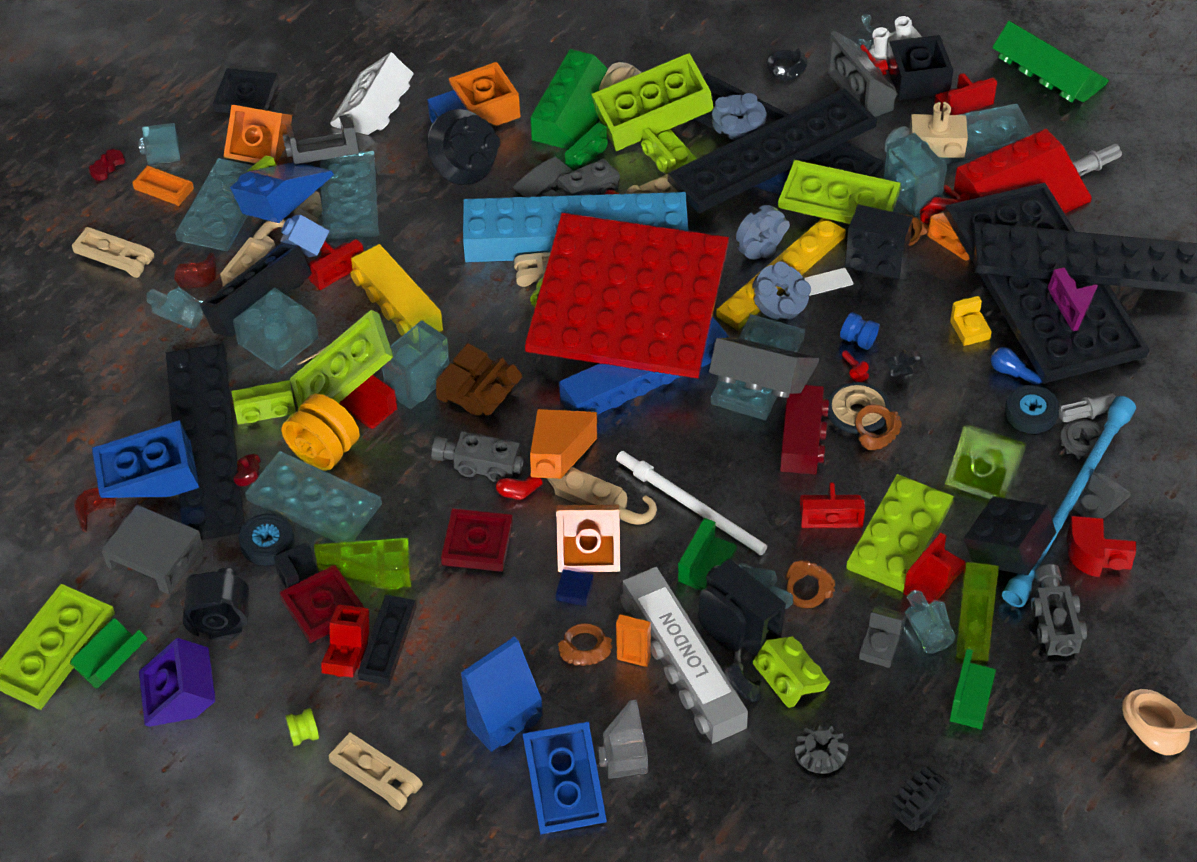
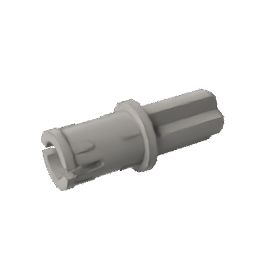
(1095, 160)
(1087, 408)

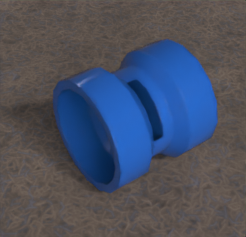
(859, 330)

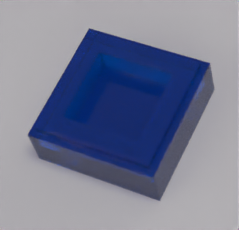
(574, 587)

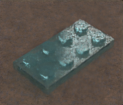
(992, 130)
(350, 197)
(215, 214)
(750, 401)
(313, 498)

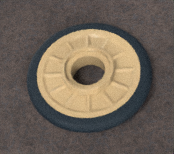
(856, 393)

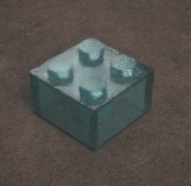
(918, 171)
(276, 329)
(416, 364)

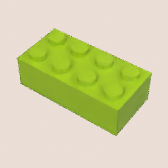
(653, 100)

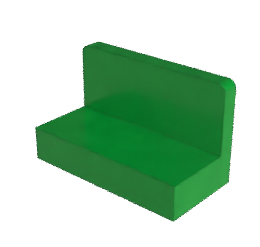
(702, 555)
(106, 652)
(972, 693)

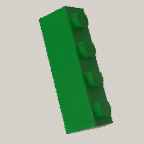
(1049, 63)
(567, 105)

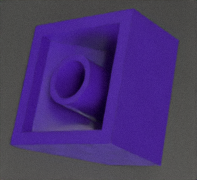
(177, 683)

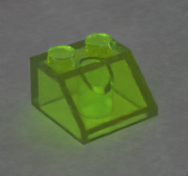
(985, 462)

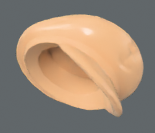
(1158, 721)

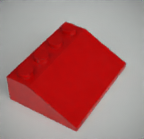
(1023, 164)

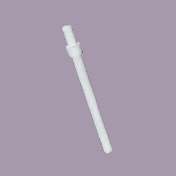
(646, 472)

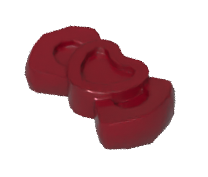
(106, 164)
(247, 470)

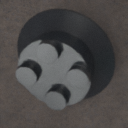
(462, 146)

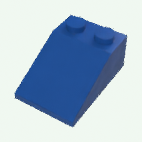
(278, 189)
(146, 464)
(501, 695)
(564, 778)

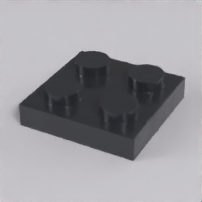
(245, 89)

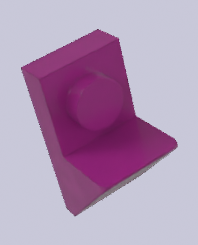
(1070, 300)

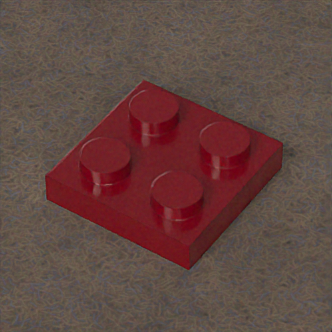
(477, 540)
(315, 601)

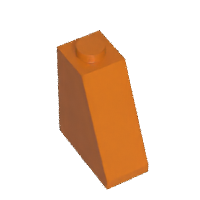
(560, 441)

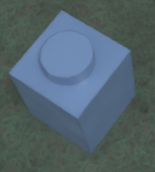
(305, 234)

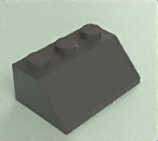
(859, 76)
(761, 366)

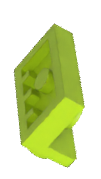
(666, 150)
(263, 402)

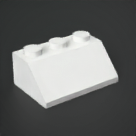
(375, 95)

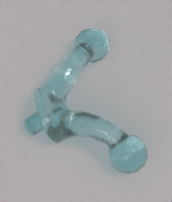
(866, 18)

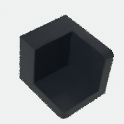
(295, 565)

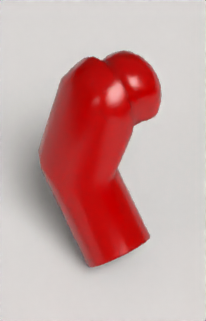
(935, 206)
(516, 488)

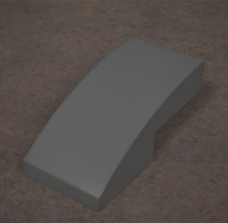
(542, 178)

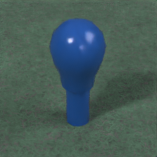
(1007, 362)

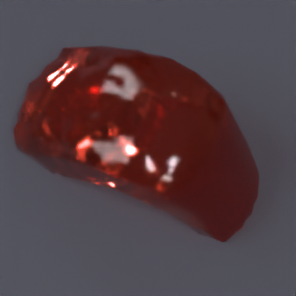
(196, 274)
(89, 502)

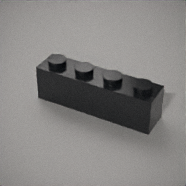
(281, 268)

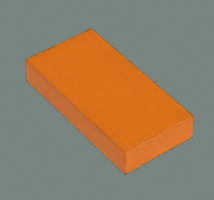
(163, 185)
(633, 640)

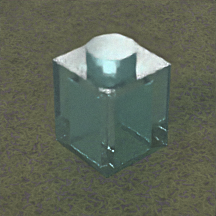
(160, 144)

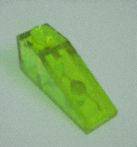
(372, 562)
(976, 610)

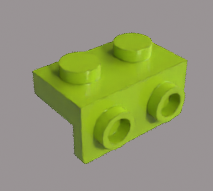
(789, 670)

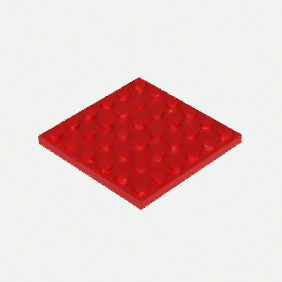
(628, 295)

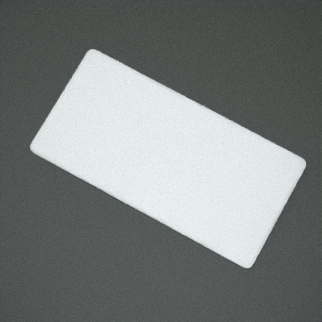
(829, 281)

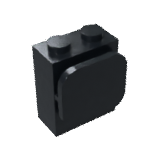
(739, 609)

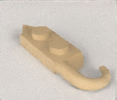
(251, 252)
(590, 490)

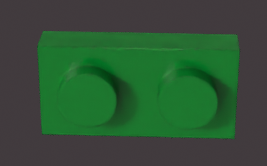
(587, 147)

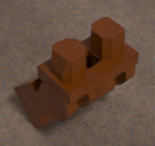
(476, 381)

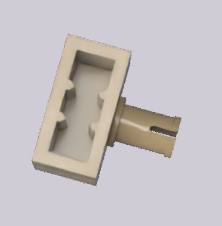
(943, 132)

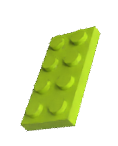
(834, 192)
(345, 361)
(899, 531)
(43, 651)

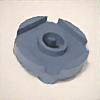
(728, 108)
(770, 223)
(789, 279)

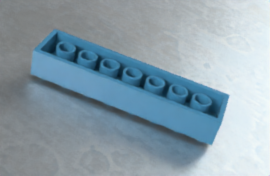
(527, 225)

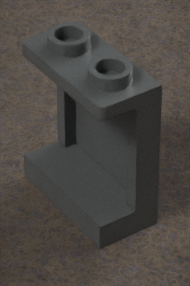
(322, 146)
(153, 547)

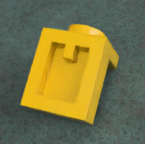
(969, 321)

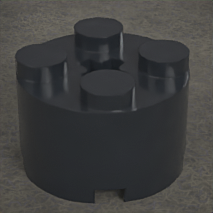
(216, 604)

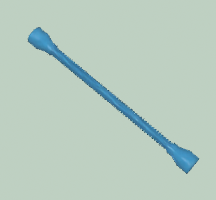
(1119, 413)

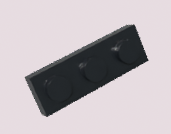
(387, 640)

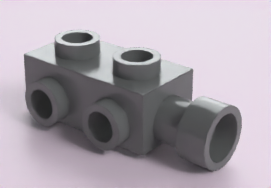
(588, 180)
(480, 455)
(1062, 631)

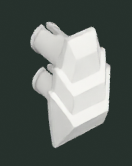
(881, 37)

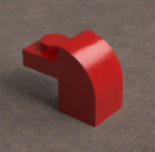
(1092, 552)
(347, 641)

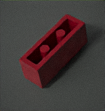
(804, 430)

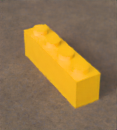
(394, 290)

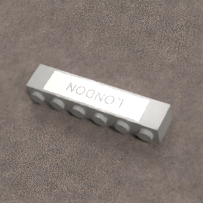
(685, 656)

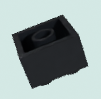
(919, 67)
(878, 241)
(1010, 535)

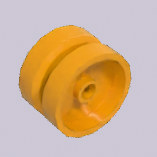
(320, 431)

